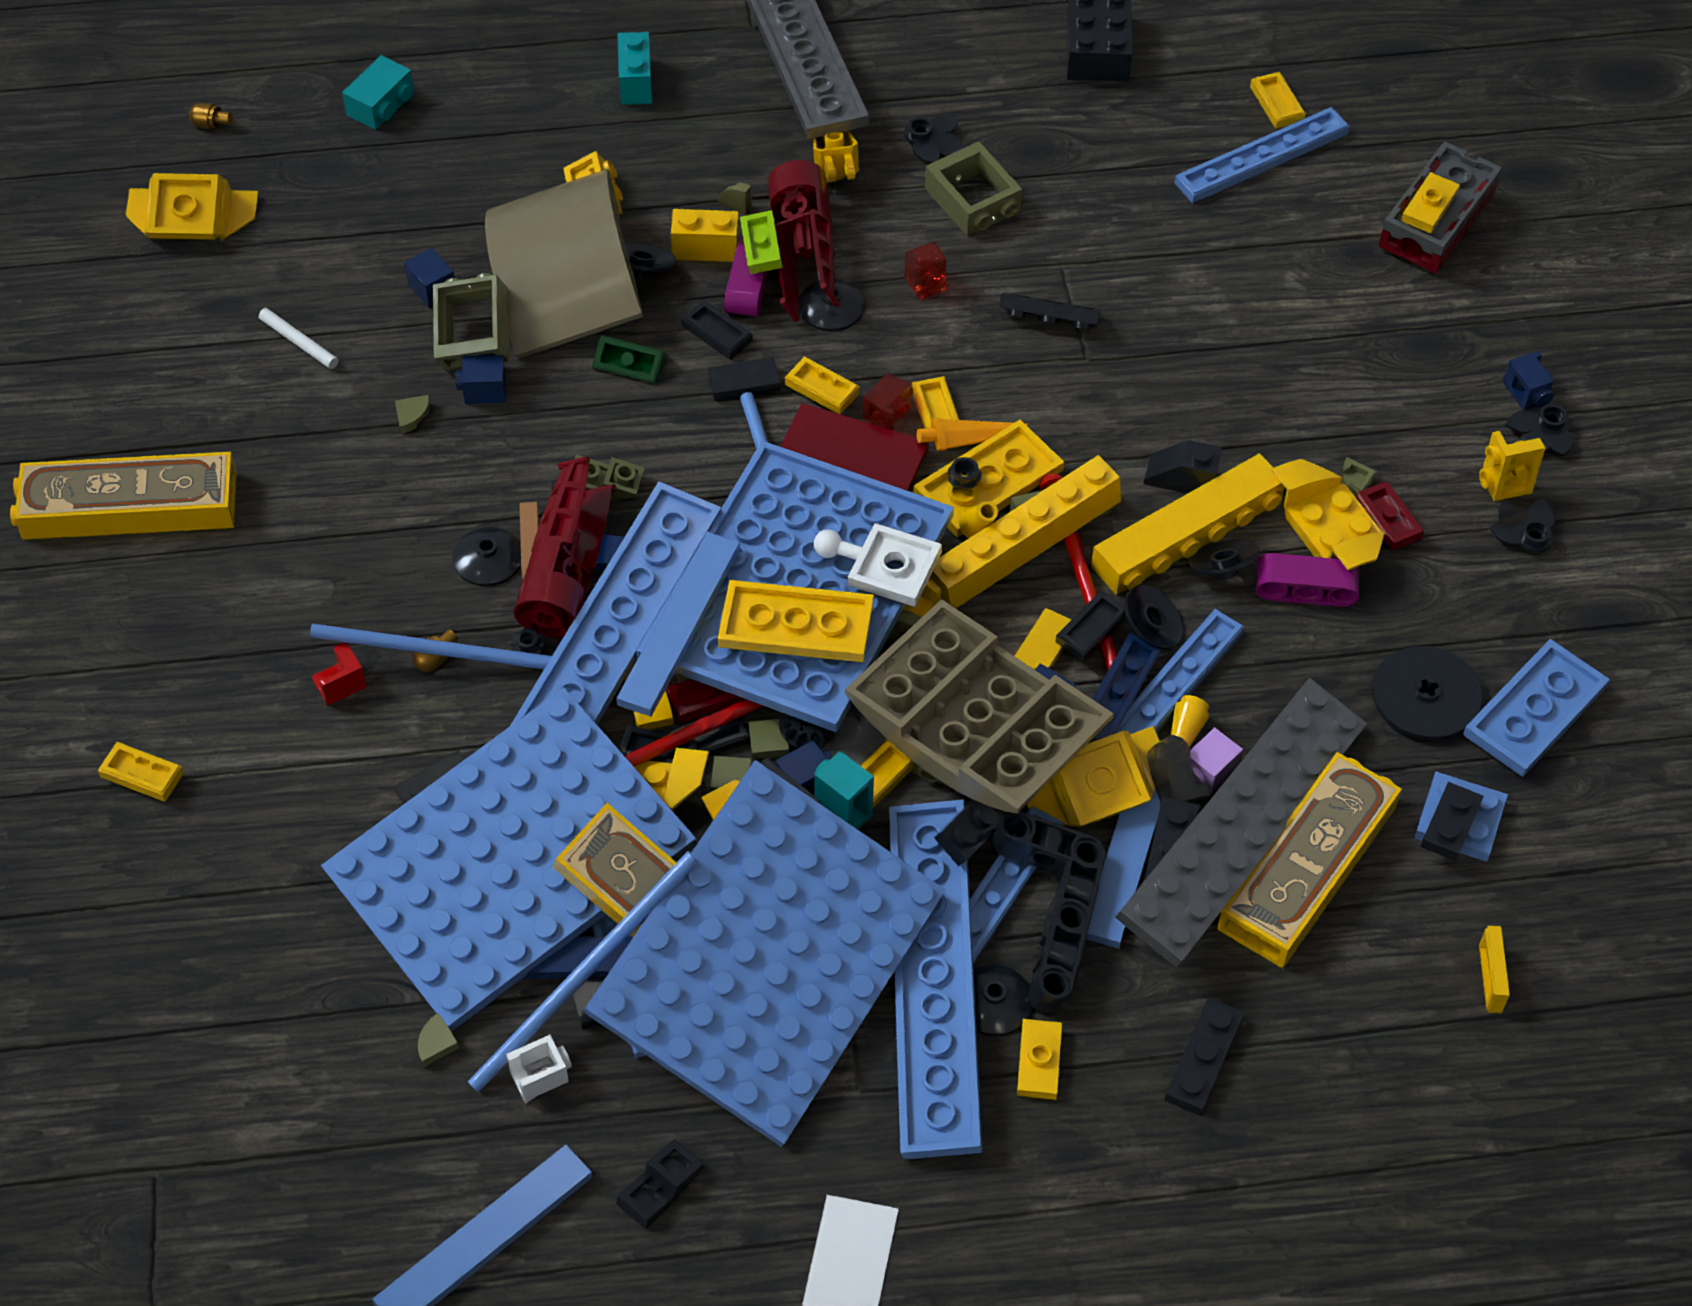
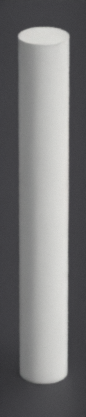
(298, 338)

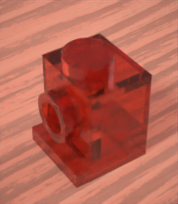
(926, 270)
(887, 401)

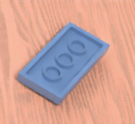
(1536, 707)

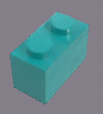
(634, 68)
(378, 92)
(845, 789)

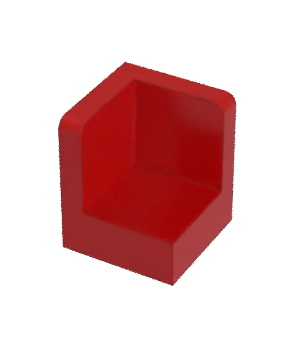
(340, 679)

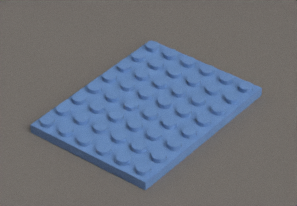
(775, 517)
(465, 868)
(766, 953)

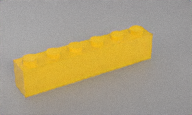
(1187, 524)
(1026, 531)

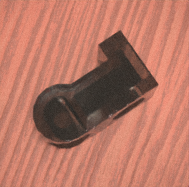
(1173, 772)

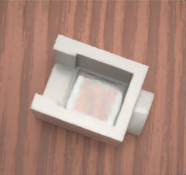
(538, 1067)

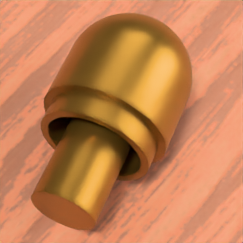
(209, 116)
(430, 662)

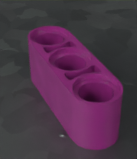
(744, 290)
(1306, 580)

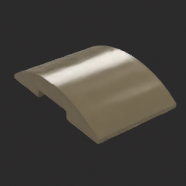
(562, 263)
(974, 710)

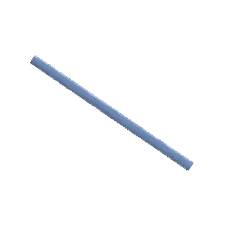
(429, 646)
(583, 970)

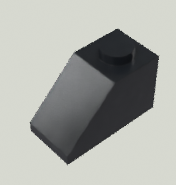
(1183, 466)

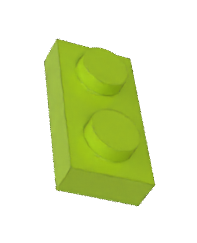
(761, 242)

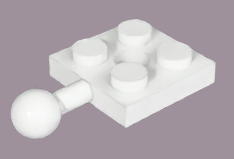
(880, 548)

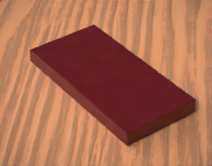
(856, 446)

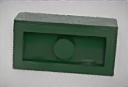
(629, 359)

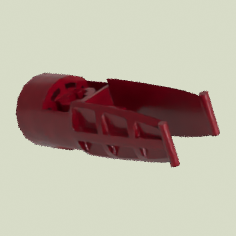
(802, 218)
(563, 552)

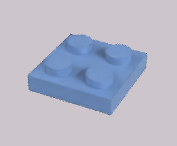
(1485, 824)

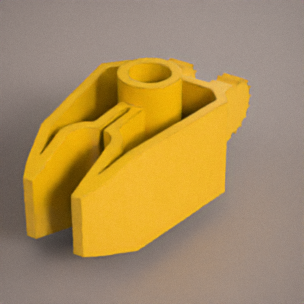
(837, 155)

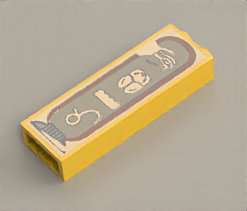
(124, 495)
(1309, 859)
(613, 863)

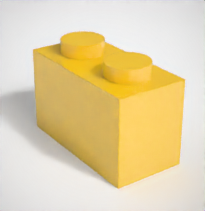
(704, 235)

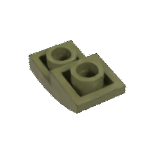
(621, 473)

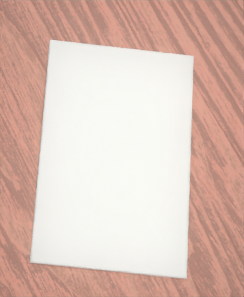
(850, 1253)

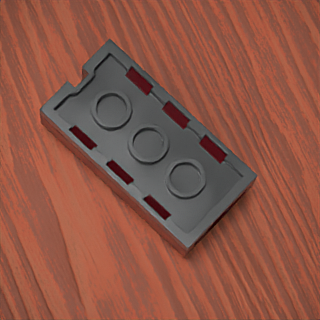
(1477, 187)

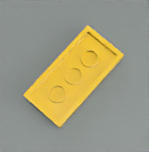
(1010, 467)
(796, 621)

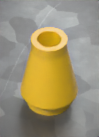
(977, 518)
(1189, 718)

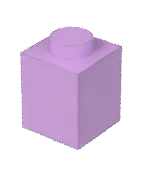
(1214, 759)

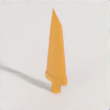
(959, 433)

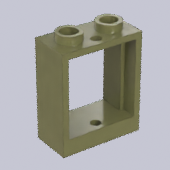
(961, 166)
(458, 291)

